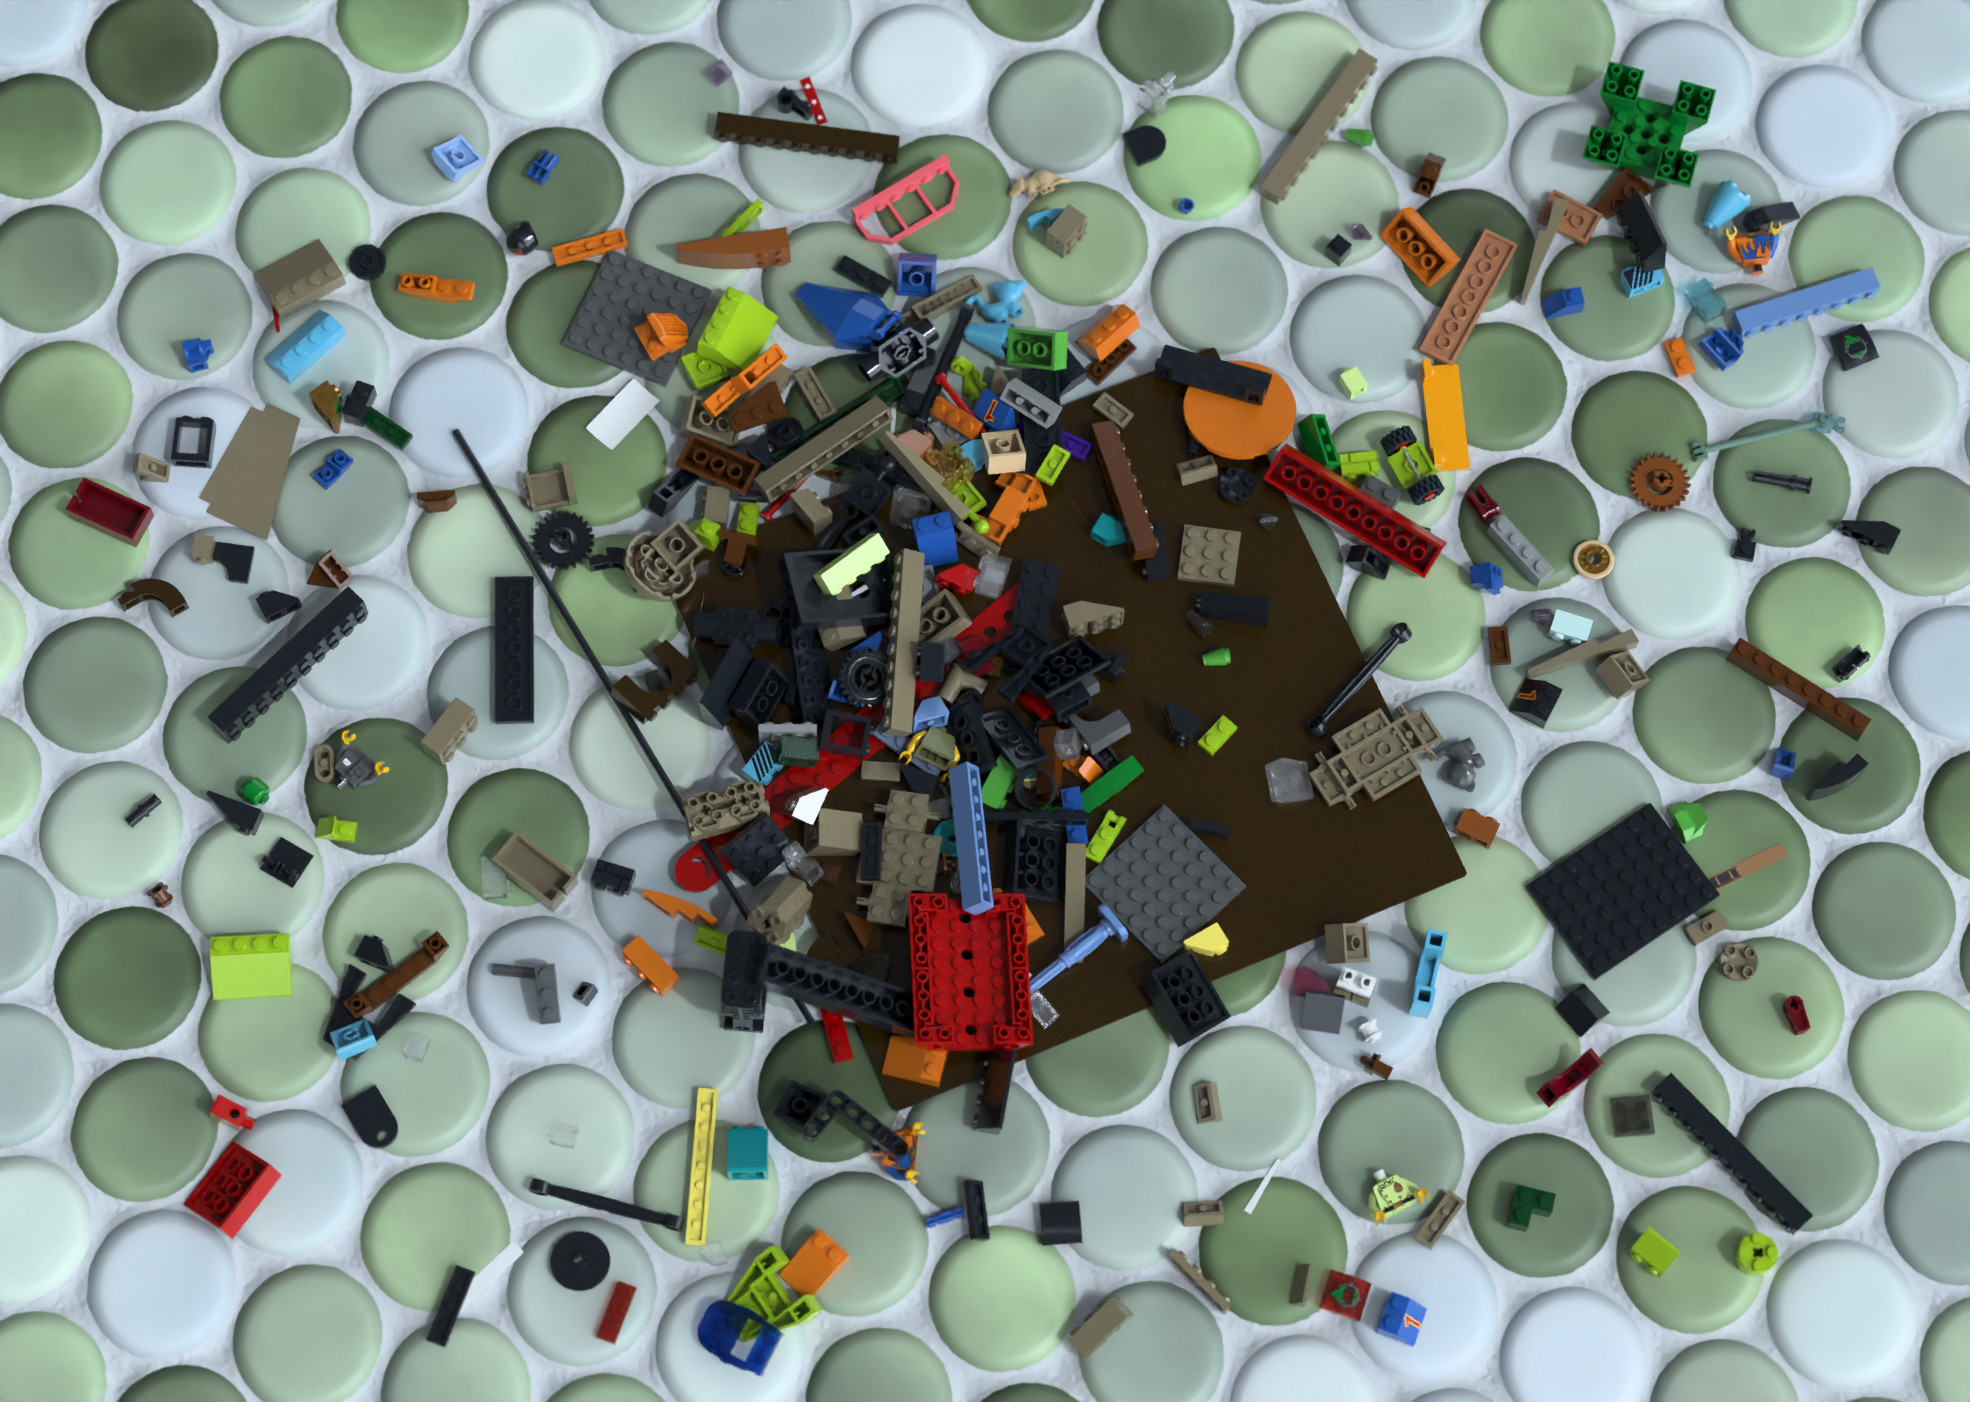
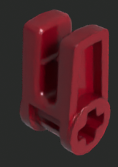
(1486, 510)
(1796, 1016)

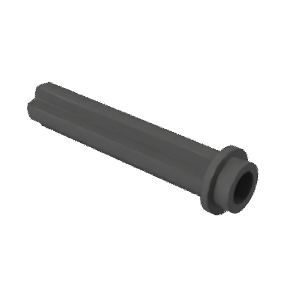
(513, 971)

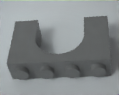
(1100, 733)

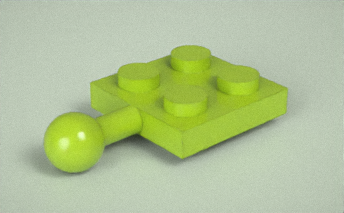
(703, 371)
(974, 501)

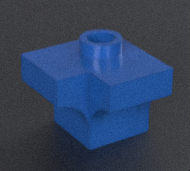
(197, 353)
(1487, 576)

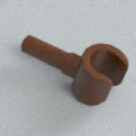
(831, 474)

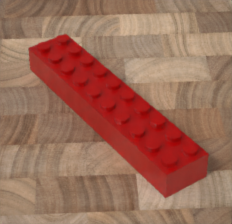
(1355, 510)

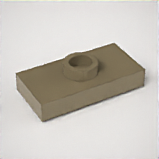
(1706, 928)

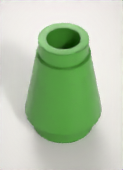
(1360, 136)
(1217, 657)

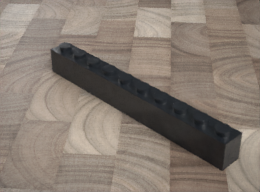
(1732, 1154)

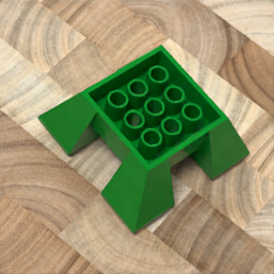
(1668, 125)

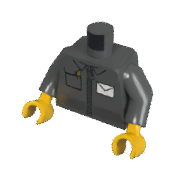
(355, 766)

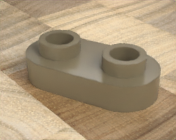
(324, 764)

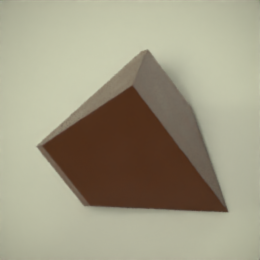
(330, 572)

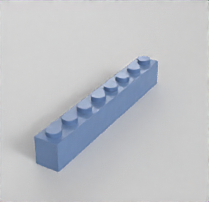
(1805, 303)
(970, 838)

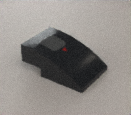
(1838, 778)

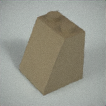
(834, 834)

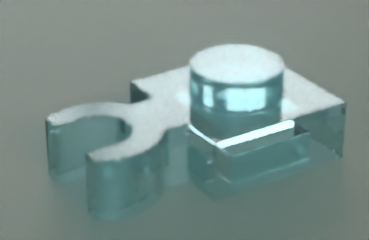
(1834, 425)

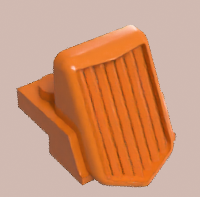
(662, 334)

